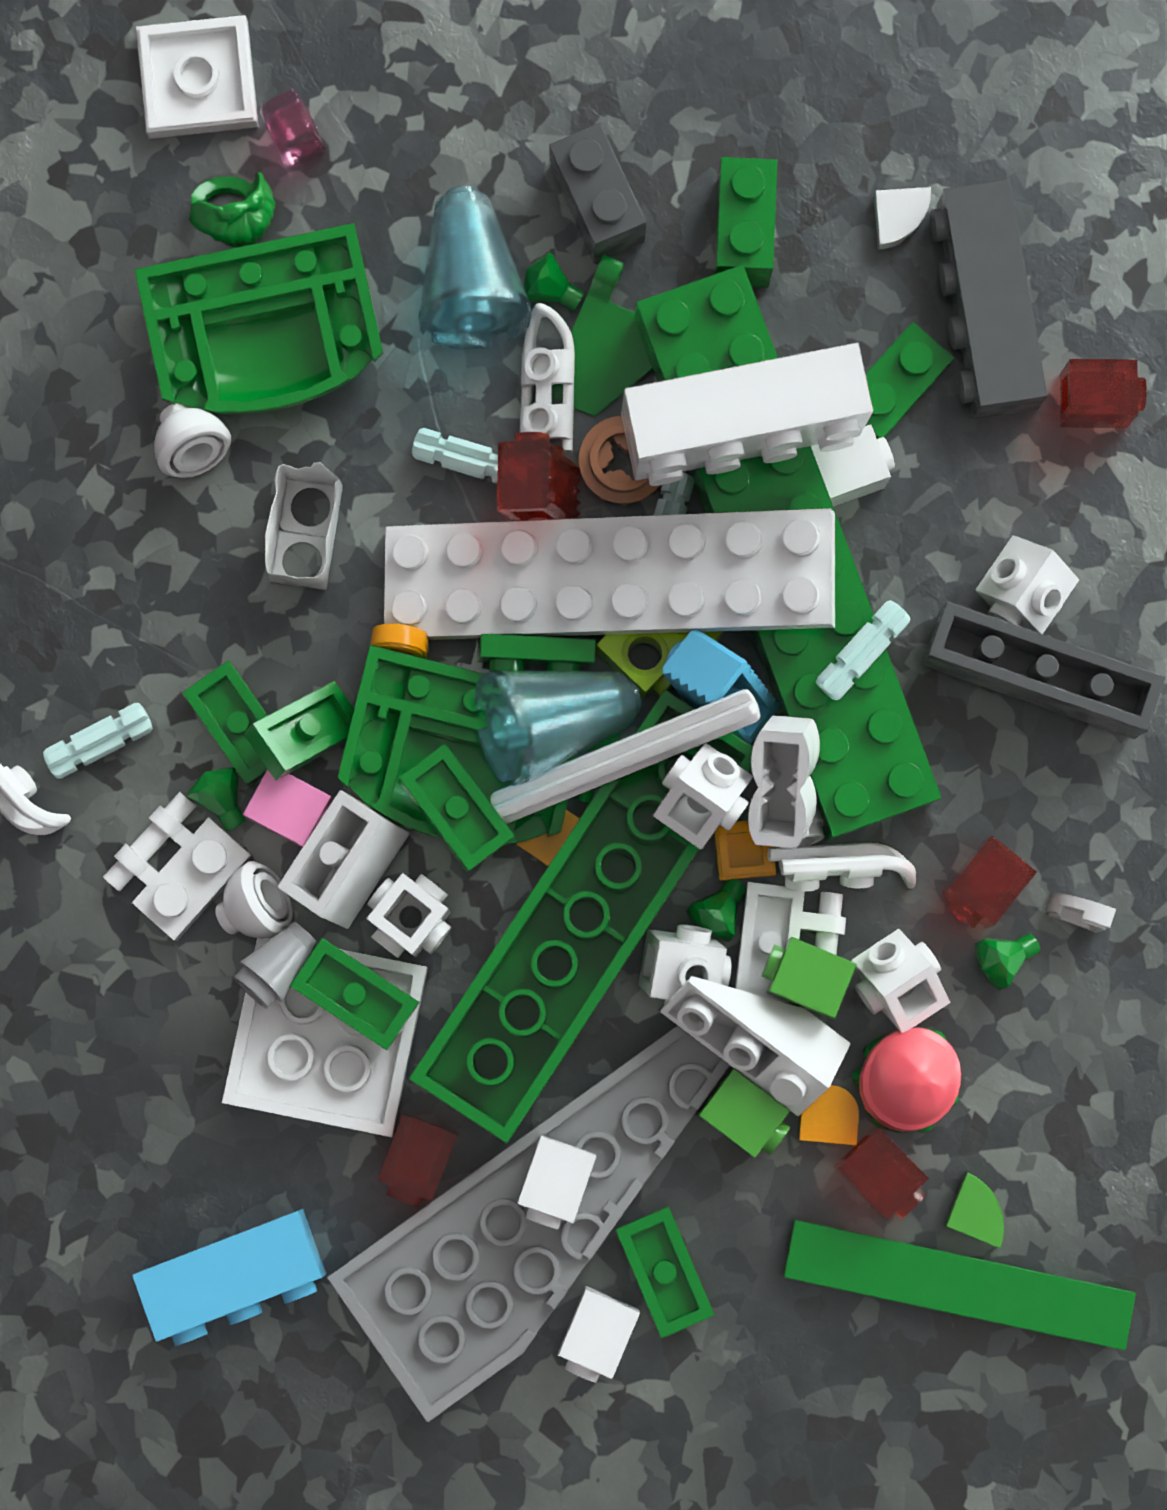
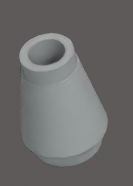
(273, 966)

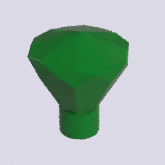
(548, 283)
(218, 794)
(719, 910)
(1002, 958)

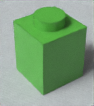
(808, 977)
(745, 1114)

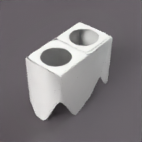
(288, 484)

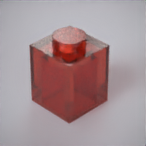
(1101, 393)
(987, 884)
(417, 1160)
(883, 1175)

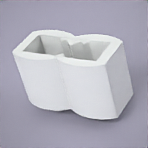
(782, 768)

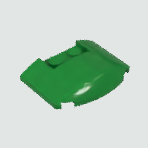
(261, 322)
(406, 714)

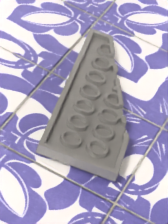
(474, 1278)

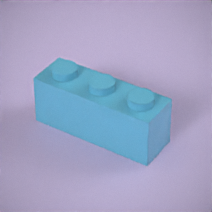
(230, 1278)

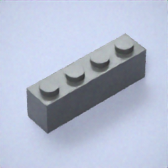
(989, 299)
(1043, 671)

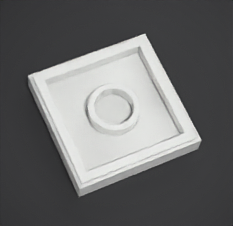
(197, 77)

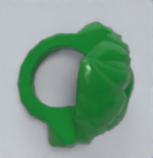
(236, 222)

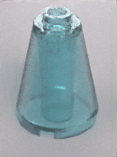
(470, 276)
(549, 717)

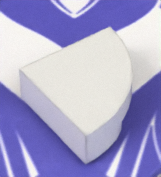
(899, 214)
(1080, 912)

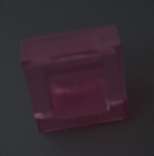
(292, 128)

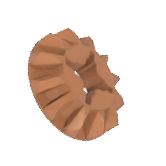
(597, 455)

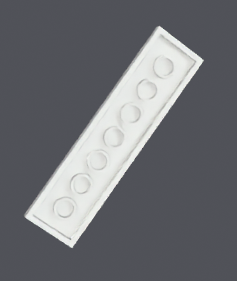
(614, 575)

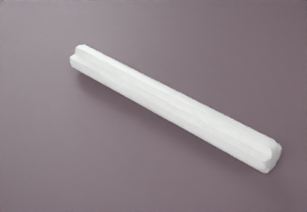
(627, 756)

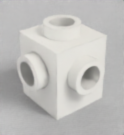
(1027, 585)
(703, 795)
(393, 899)
(676, 957)
(900, 981)

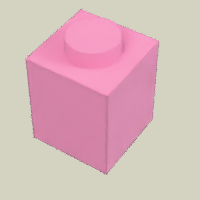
(287, 807)

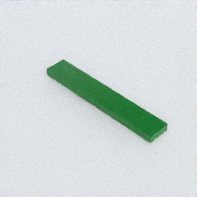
(959, 1284)

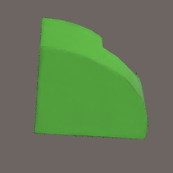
(976, 1212)

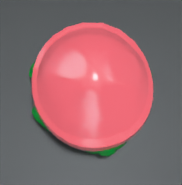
(908, 1080)

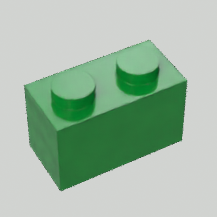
(746, 217)

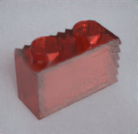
(536, 479)

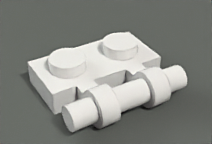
(189, 879)
(774, 916)

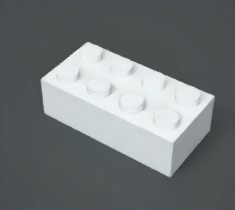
(746, 414)

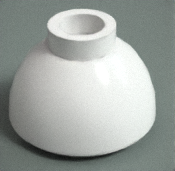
(189, 441)
(254, 903)

